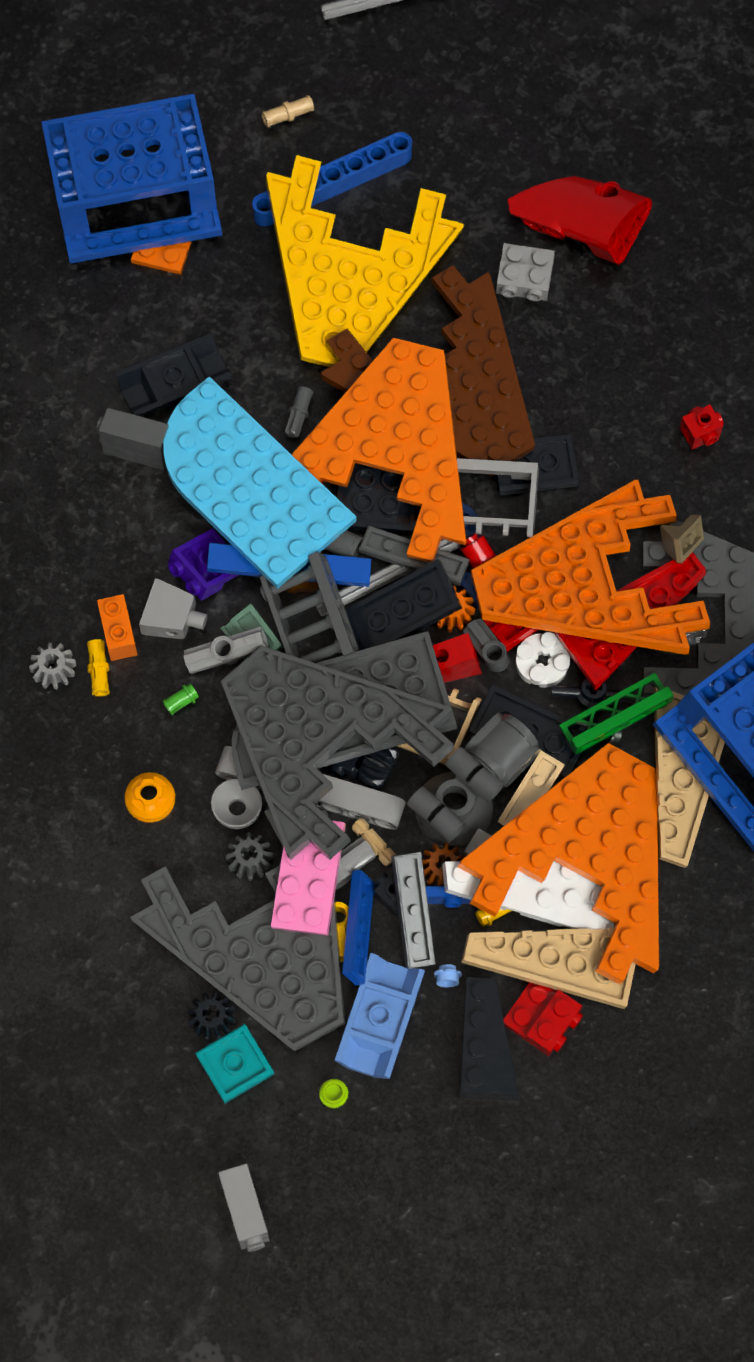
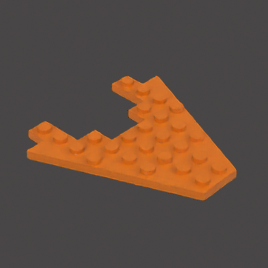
(403, 424)
(565, 582)
(601, 827)

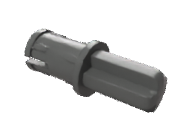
(298, 412)

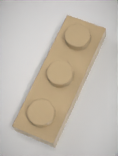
(534, 785)

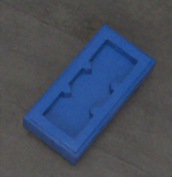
(437, 895)

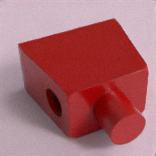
(457, 658)

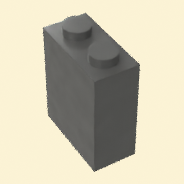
(132, 438)

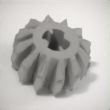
(47, 674)

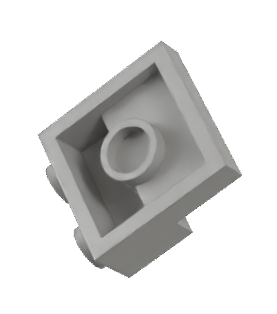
(525, 272)

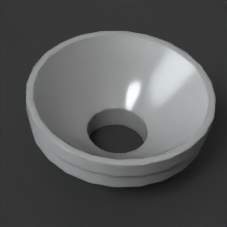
(231, 792)

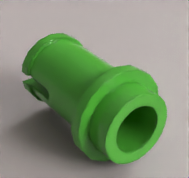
(180, 699)

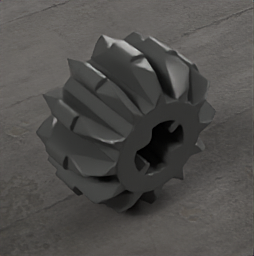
(246, 847)

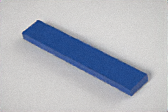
(345, 569)

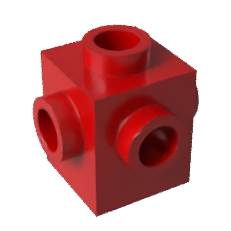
(701, 426)

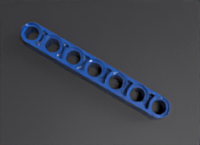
(346, 177)

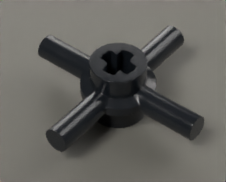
(584, 697)

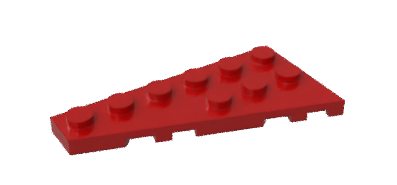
(662, 588)

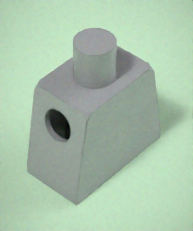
(170, 612)

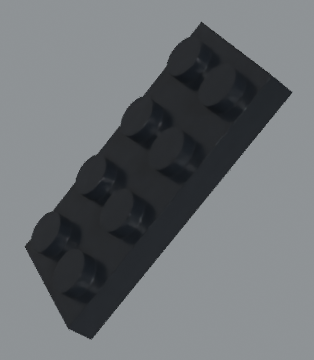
(404, 607)
(538, 720)

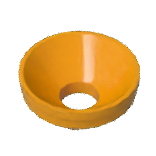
(153, 809)

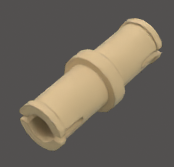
(287, 111)

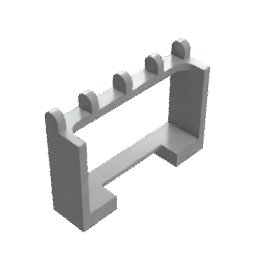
(517, 470)

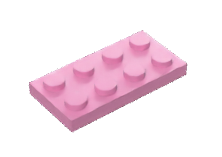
(306, 891)

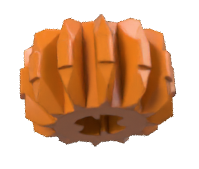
(460, 616)

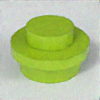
(333, 1093)

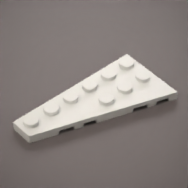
(559, 900)

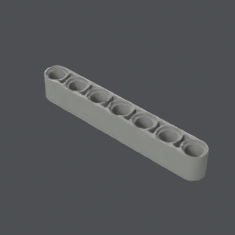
(344, 797)

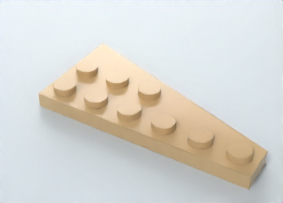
(679, 794)
(551, 959)

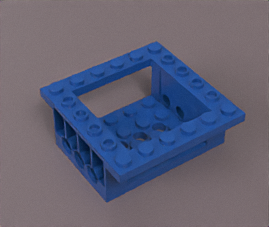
(87, 183)
(728, 705)

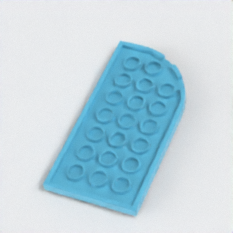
(249, 484)

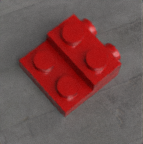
(543, 1017)

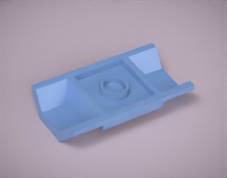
(379, 1018)

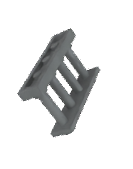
(327, 595)

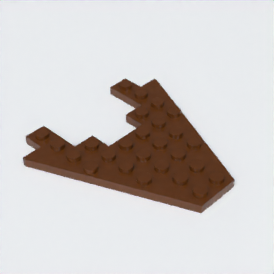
(481, 374)

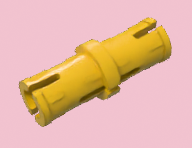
(98, 667)

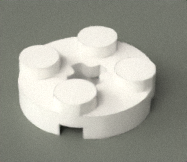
(538, 674)

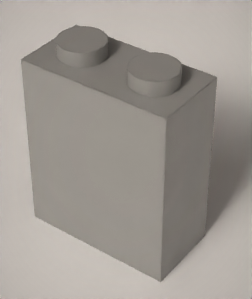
(244, 1207)

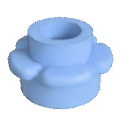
(447, 976)

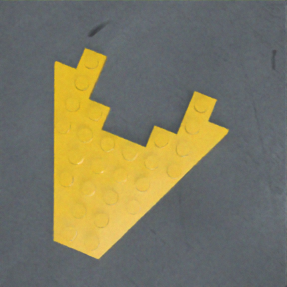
(345, 284)

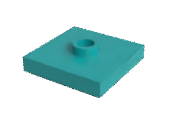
(234, 1063)

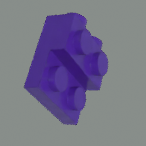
(191, 564)

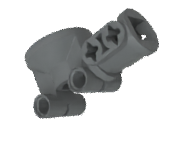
(478, 772)

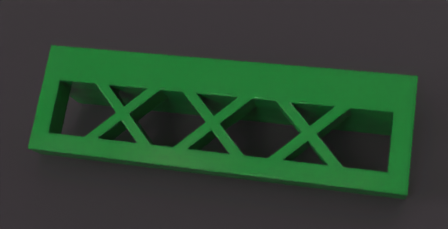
(621, 719)

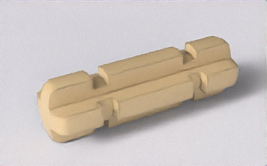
(377, 844)

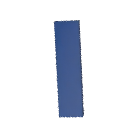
(358, 927)

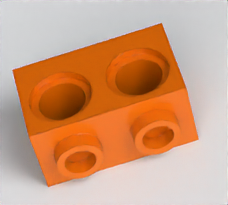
(117, 627)

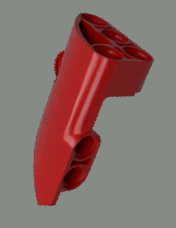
(586, 211)

